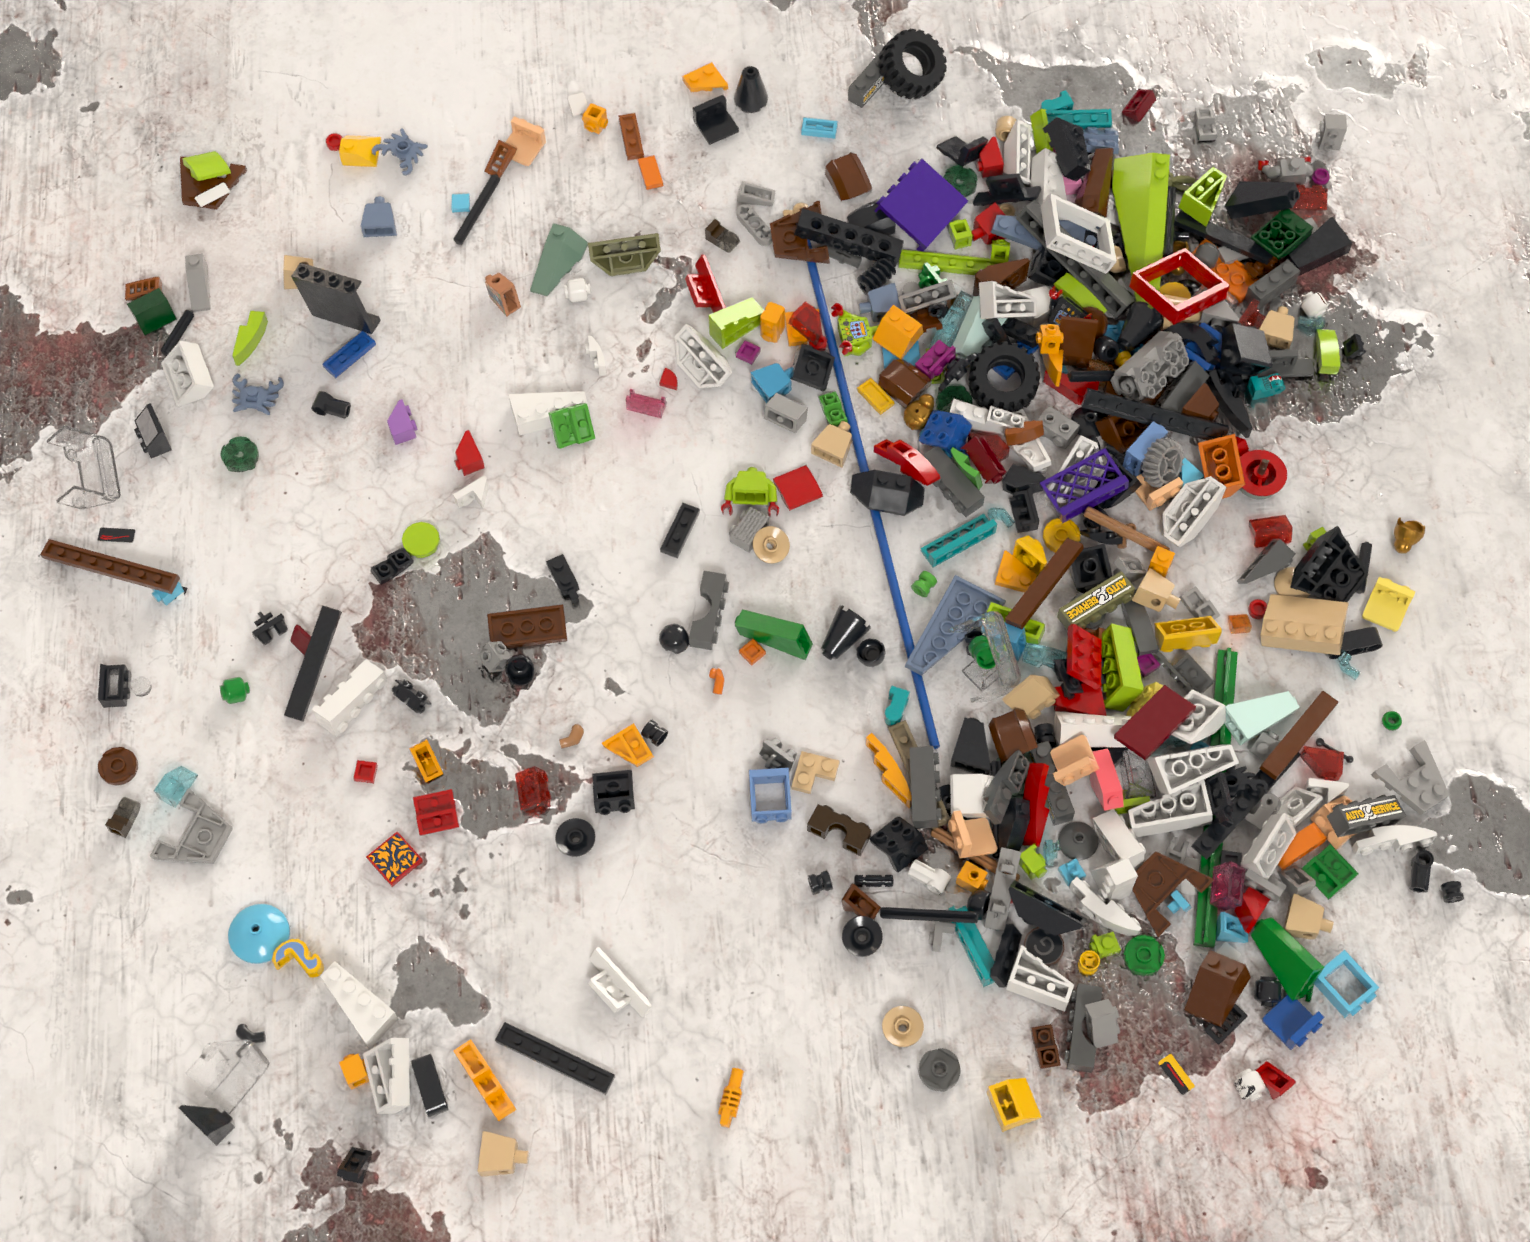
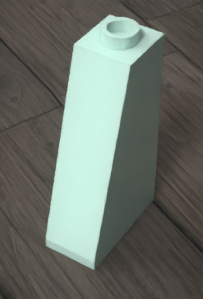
(972, 333)
(1254, 716)

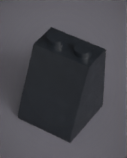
(1244, 350)

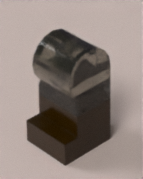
(721, 236)
(123, 817)

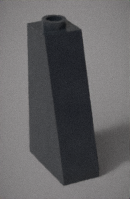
(1261, 197)
(1321, 247)

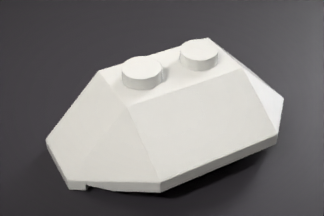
(1019, 151)
(700, 359)
(1083, 448)
(1191, 509)

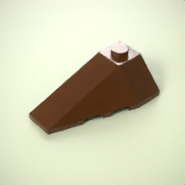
(1096, 184)
(1122, 432)

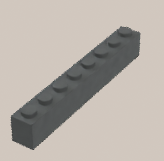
(1101, 285)

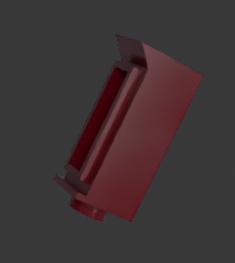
(985, 460)

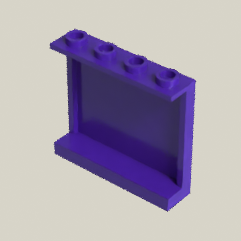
(922, 203)

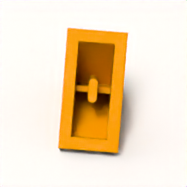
(426, 761)

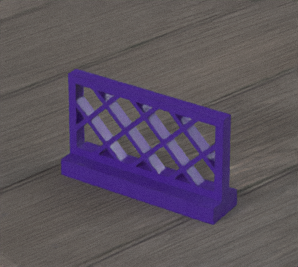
(1092, 498)

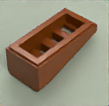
(511, 150)
(145, 283)

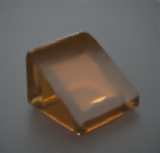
(1239, 624)

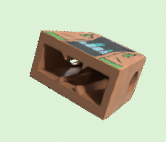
(498, 287)

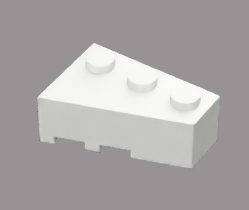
(1003, 302)
(1118, 838)
(1039, 982)
(389, 1075)

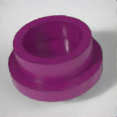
(1320, 176)

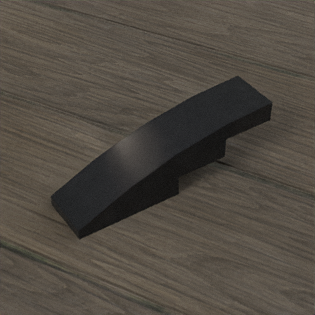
(1231, 407)

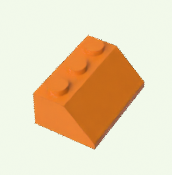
(1222, 462)

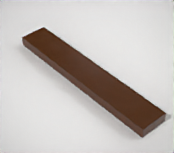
(1044, 583)
(1298, 735)

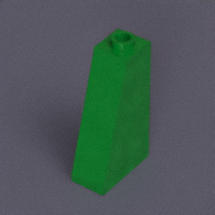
(775, 633)
(1287, 958)

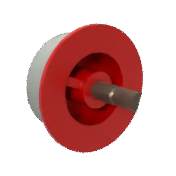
(1262, 473)

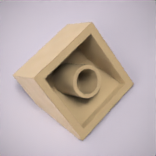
(1032, 696)

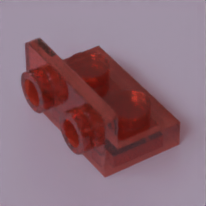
(1311, 198)
(1251, 316)
(1271, 528)
(532, 788)

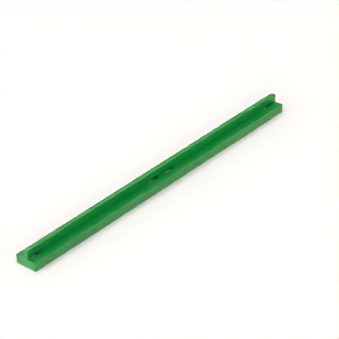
(1224, 693)

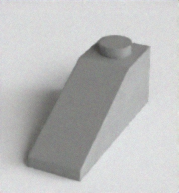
(198, 282)

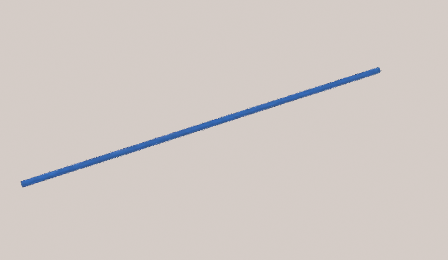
(876, 516)

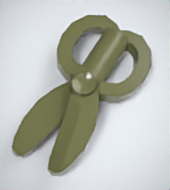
(1180, 181)

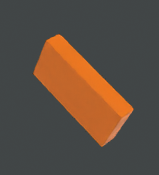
(650, 172)

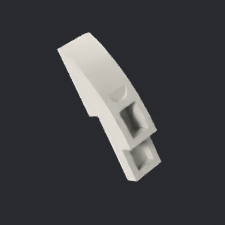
(985, 420)
(1401, 837)
(1110, 915)

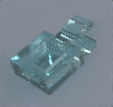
(1050, 851)

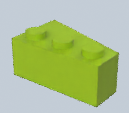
(1202, 196)

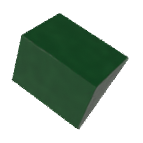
(152, 311)

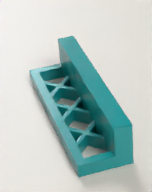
(1084, 118)
(961, 543)
(975, 948)

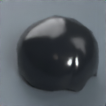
(674, 638)
(871, 652)
(520, 669)
(979, 903)

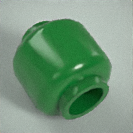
(234, 690)

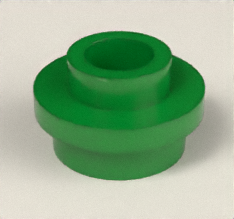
(1393, 716)

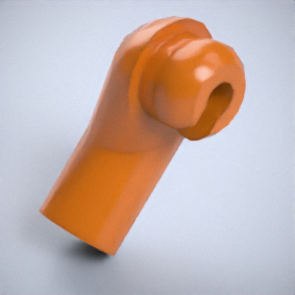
(719, 680)

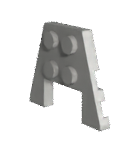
(1422, 787)
(203, 837)

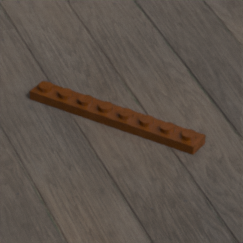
(110, 566)

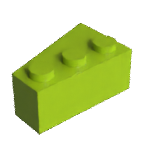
(734, 322)

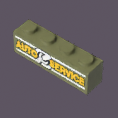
(1097, 602)

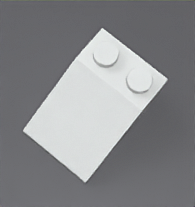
(1203, 721)

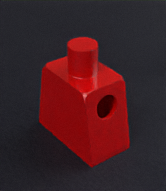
(983, 224)

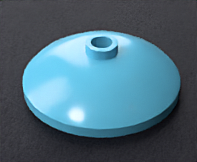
(259, 945)

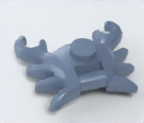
(402, 148)
(255, 396)

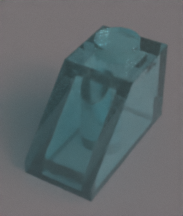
(174, 785)

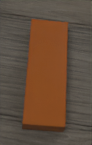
(631, 136)

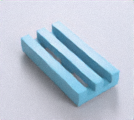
(819, 130)

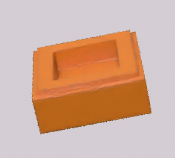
(752, 652)

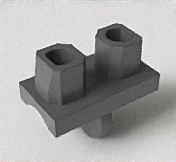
(776, 756)

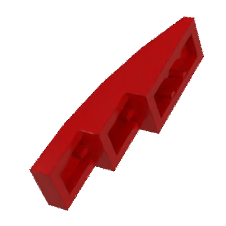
(1036, 793)

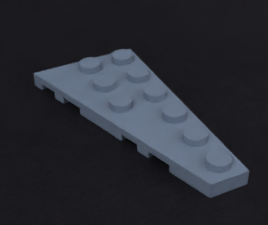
(1013, 230)
(959, 604)

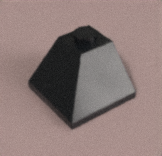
(209, 1121)

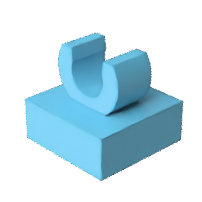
(1071, 870)
(1179, 902)

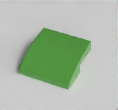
(571, 425)
(962, 462)

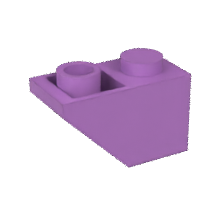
(400, 425)

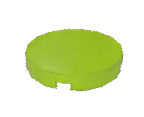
(420, 539)

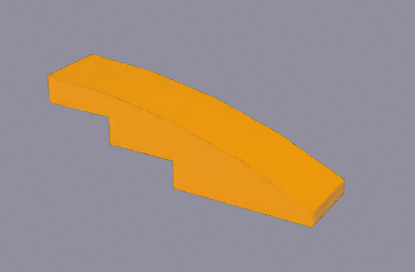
(1053, 365)
(892, 775)
(484, 1080)

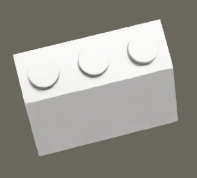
(187, 373)
(1269, 845)

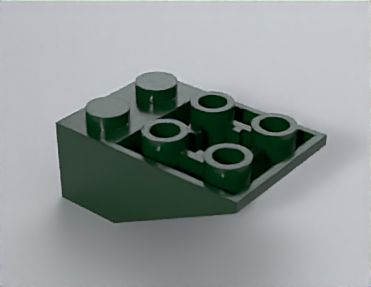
(1283, 233)

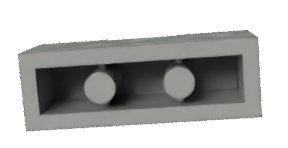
(927, 296)

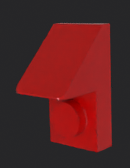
(1275, 1080)

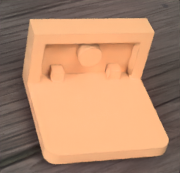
(527, 139)
(1154, 496)
(1073, 760)
(1323, 823)
(971, 836)

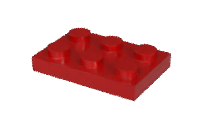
(1084, 656)

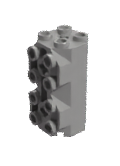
(1150, 366)

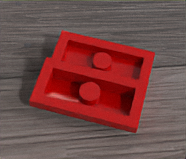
(797, 487)
(436, 812)

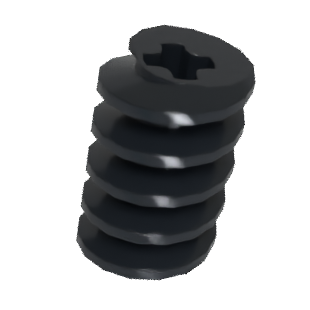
(876, 275)

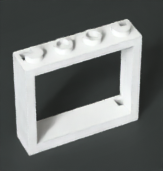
(1099, 259)

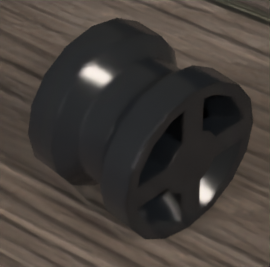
(1452, 892)

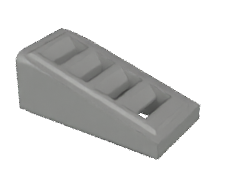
(754, 199)

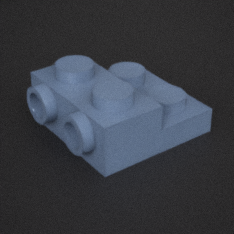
(1100, 139)

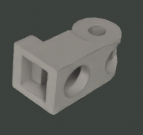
(1269, 806)

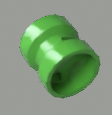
(924, 584)

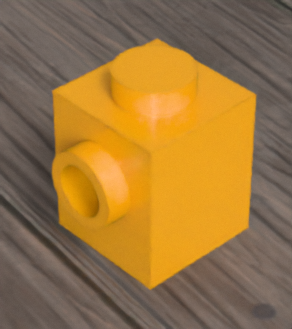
(1161, 561)
(972, 878)
(354, 1070)

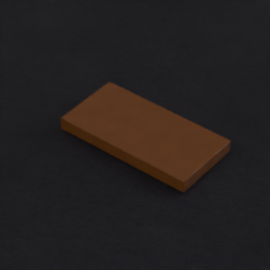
(528, 626)

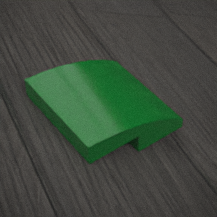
(1330, 871)

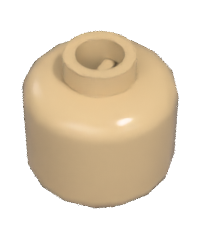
(1004, 126)

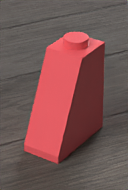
(1106, 781)

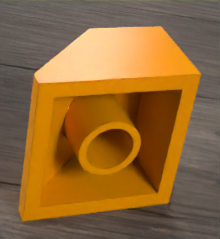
(897, 332)

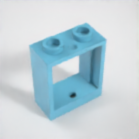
(1334, 997)

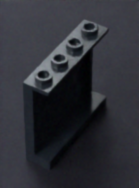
(333, 298)

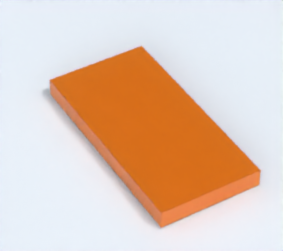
(1234, 275)

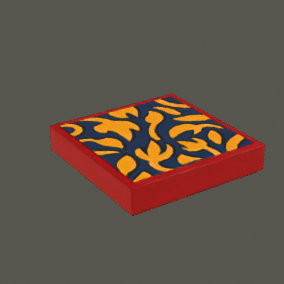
(394, 859)

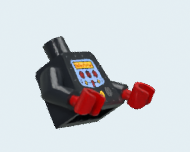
(1064, 306)

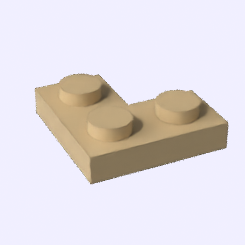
(811, 766)

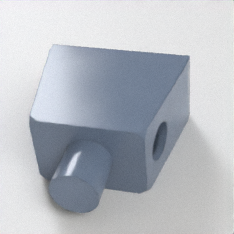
(378, 219)
(880, 301)

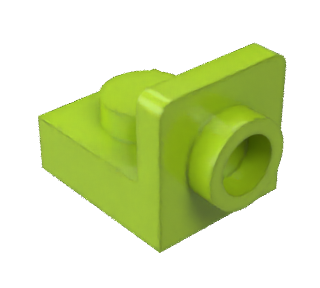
(1104, 945)

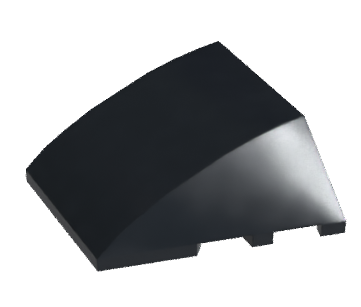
(1329, 568)

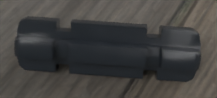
(873, 880)

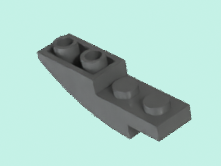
(1004, 784)

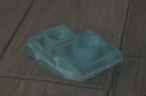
(1041, 655)

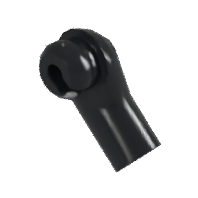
(1180, 236)
(1119, 456)

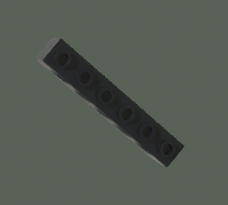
(842, 231)

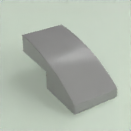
(1205, 123)
(1198, 605)

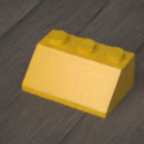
(1187, 633)

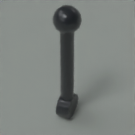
(1320, 742)

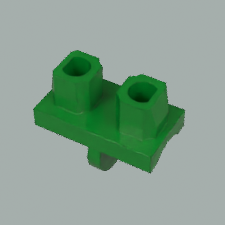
(929, 276)

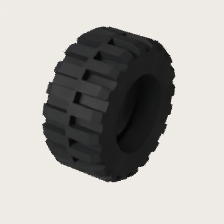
(927, 53)
(1004, 356)

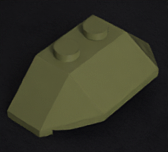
(625, 254)

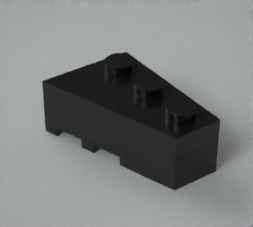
(1070, 148)

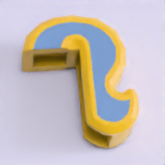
(298, 949)

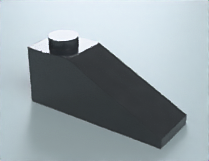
(1014, 824)

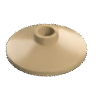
(777, 539)
(1283, 582)
(905, 1017)

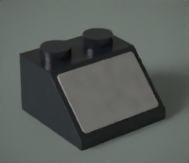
(151, 433)

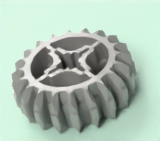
(1162, 462)

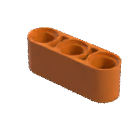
(1302, 844)

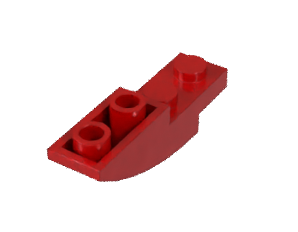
(910, 460)

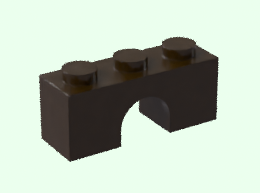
(825, 820)

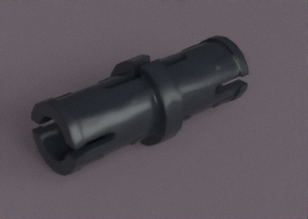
(938, 311)

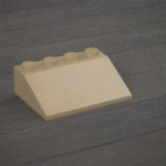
(1304, 624)

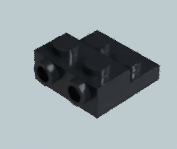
(812, 367)
(613, 792)

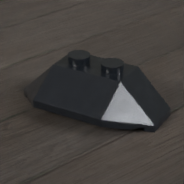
(887, 492)
(1043, 912)

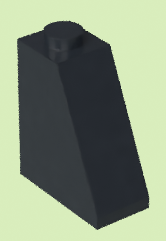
(971, 748)

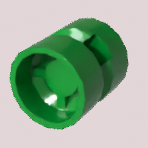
(981, 652)

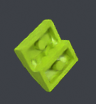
(206, 166)

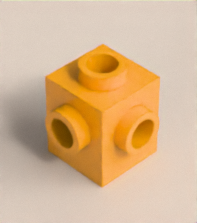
(595, 119)
(1049, 339)

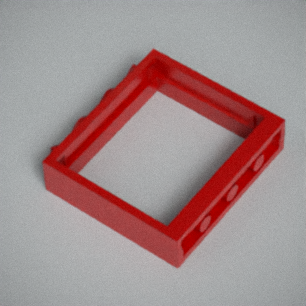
(1216, 286)

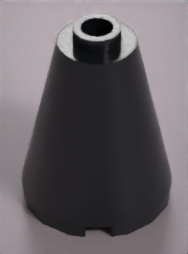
(750, 91)
(1138, 326)
(843, 633)

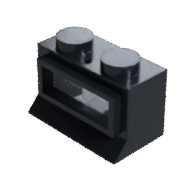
(113, 685)

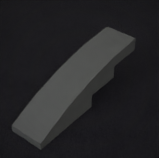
(1142, 631)

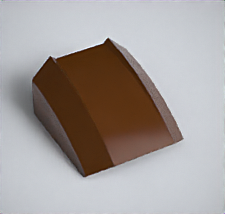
(847, 176)
(903, 382)
(1012, 733)

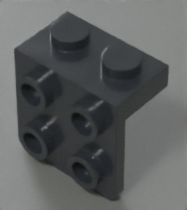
(900, 843)

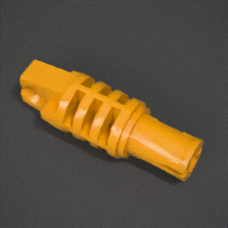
(731, 1098)

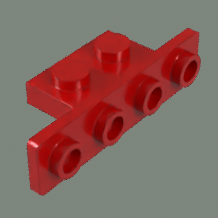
(704, 287)

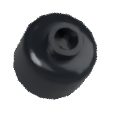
(1106, 349)
(1267, 991)

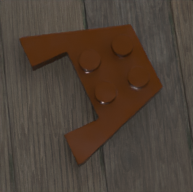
(191, 187)
(792, 247)
(1157, 880)

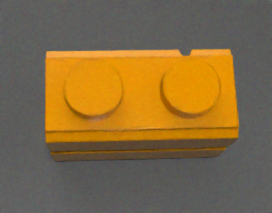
(772, 322)

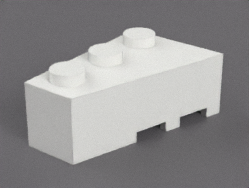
(1115, 879)

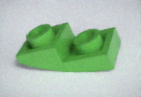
(832, 409)

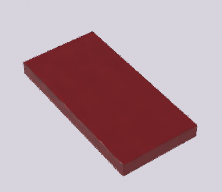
(1154, 722)

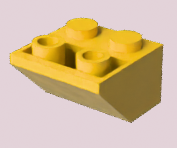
(1013, 1103)

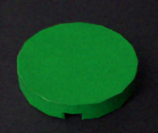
(1143, 955)

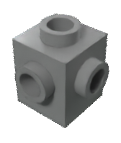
(494, 656)

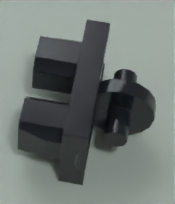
(276, 623)

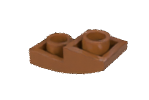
(1030, 432)

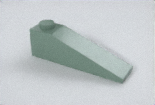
(558, 257)

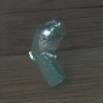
(1318, 323)
(1001, 515)
(1345, 666)

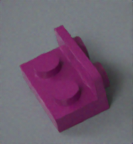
(936, 359)

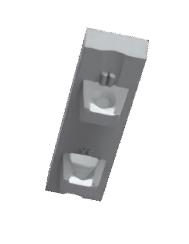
(1000, 895)

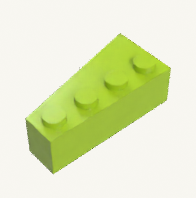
(1120, 668)

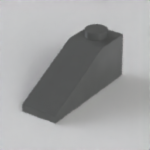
(1271, 559)

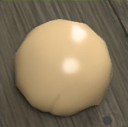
(1120, 265)

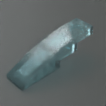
(953, 320)

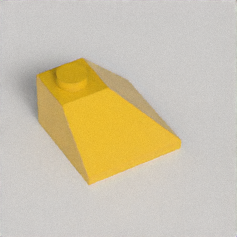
(358, 151)
(1030, 553)

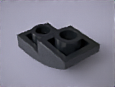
(1101, 536)
(393, 566)

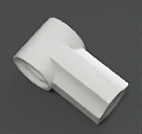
(934, 879)

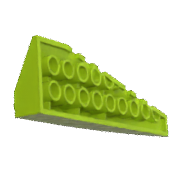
(1141, 205)

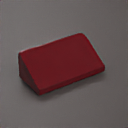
(1139, 104)
(300, 639)

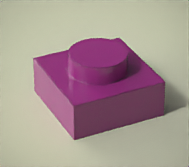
(748, 352)
(1147, 664)

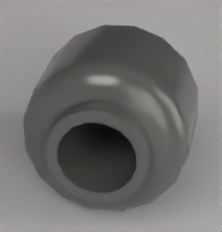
(1208, 254)

